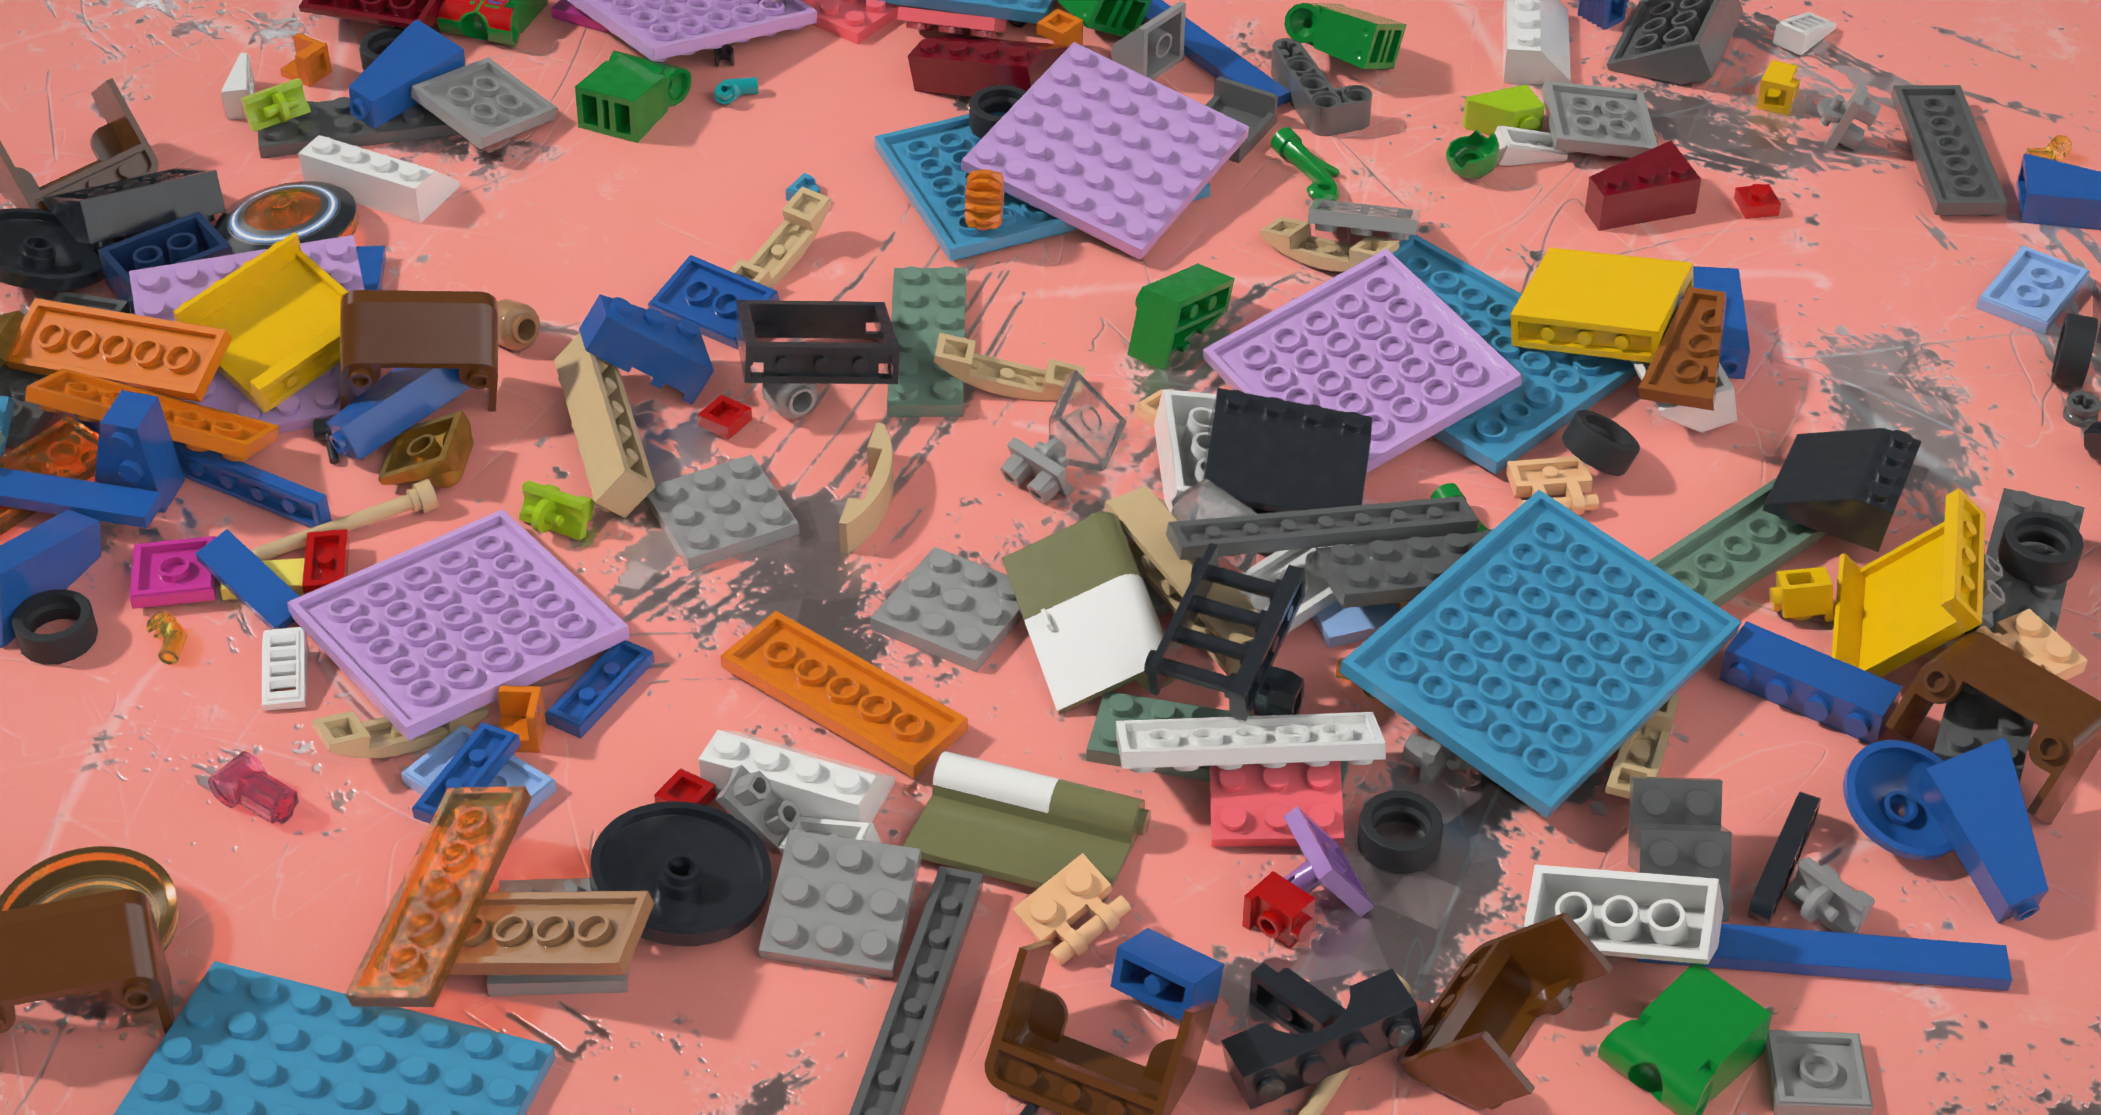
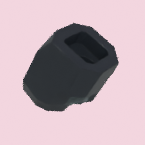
(1280, 694)

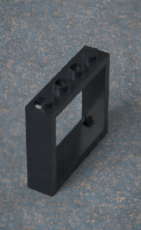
(816, 360)

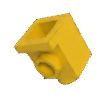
(1778, 88)
(1803, 594)

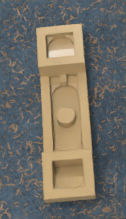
(1295, 241)
(789, 242)
(999, 375)
(864, 515)
(378, 737)
(1643, 751)

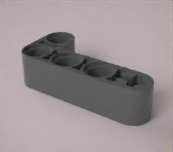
(1319, 105)

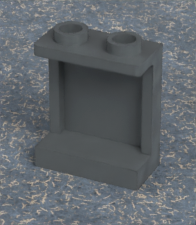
(1247, 105)

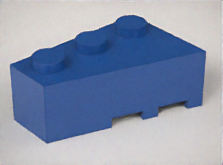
(649, 342)
(138, 447)

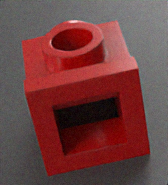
(1279, 910)

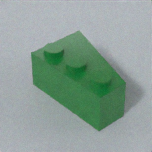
(1176, 310)

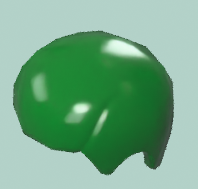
(1473, 155)

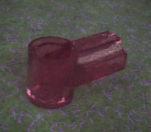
(248, 784)

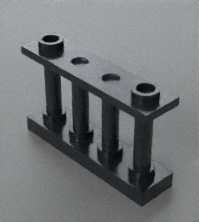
(1254, 657)

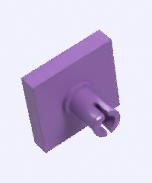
(1325, 864)

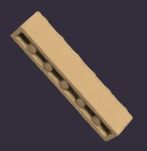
(604, 429)
(1145, 528)

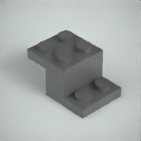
(1679, 830)

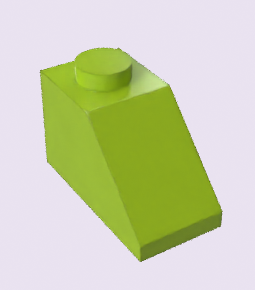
(1505, 107)

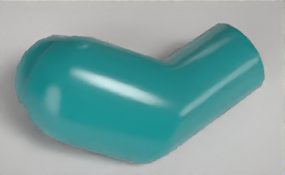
(731, 89)

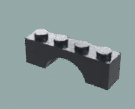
(1275, 1063)

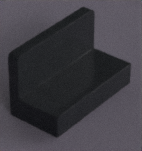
(1291, 1000)

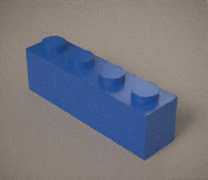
(1810, 683)

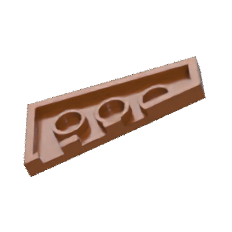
(1689, 354)

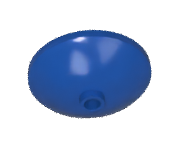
(1886, 802)

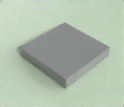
(1817, 1073)

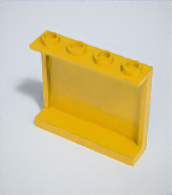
(1599, 304)
(279, 320)
(1913, 593)

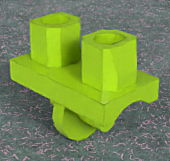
(275, 105)
(555, 510)

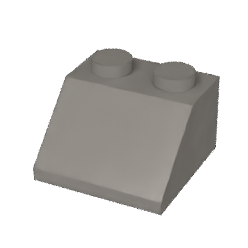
(1154, 45)

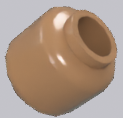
(516, 325)

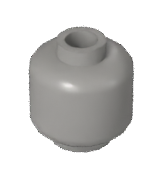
(790, 399)

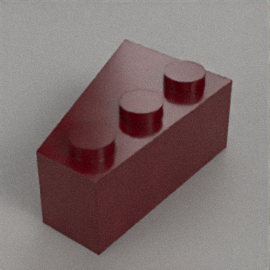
(1643, 189)

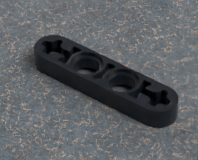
(1784, 858)

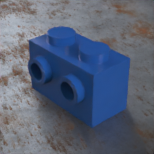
(1165, 973)

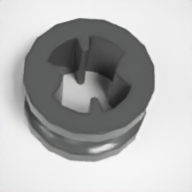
(2081, 409)

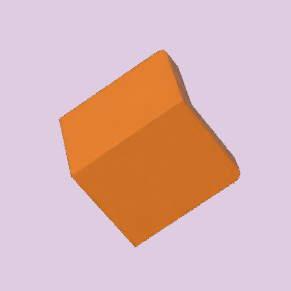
(1061, 28)
(310, 61)
(523, 714)

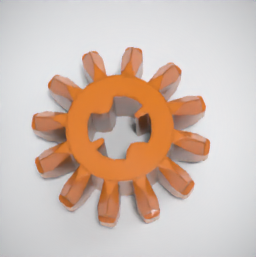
(984, 199)

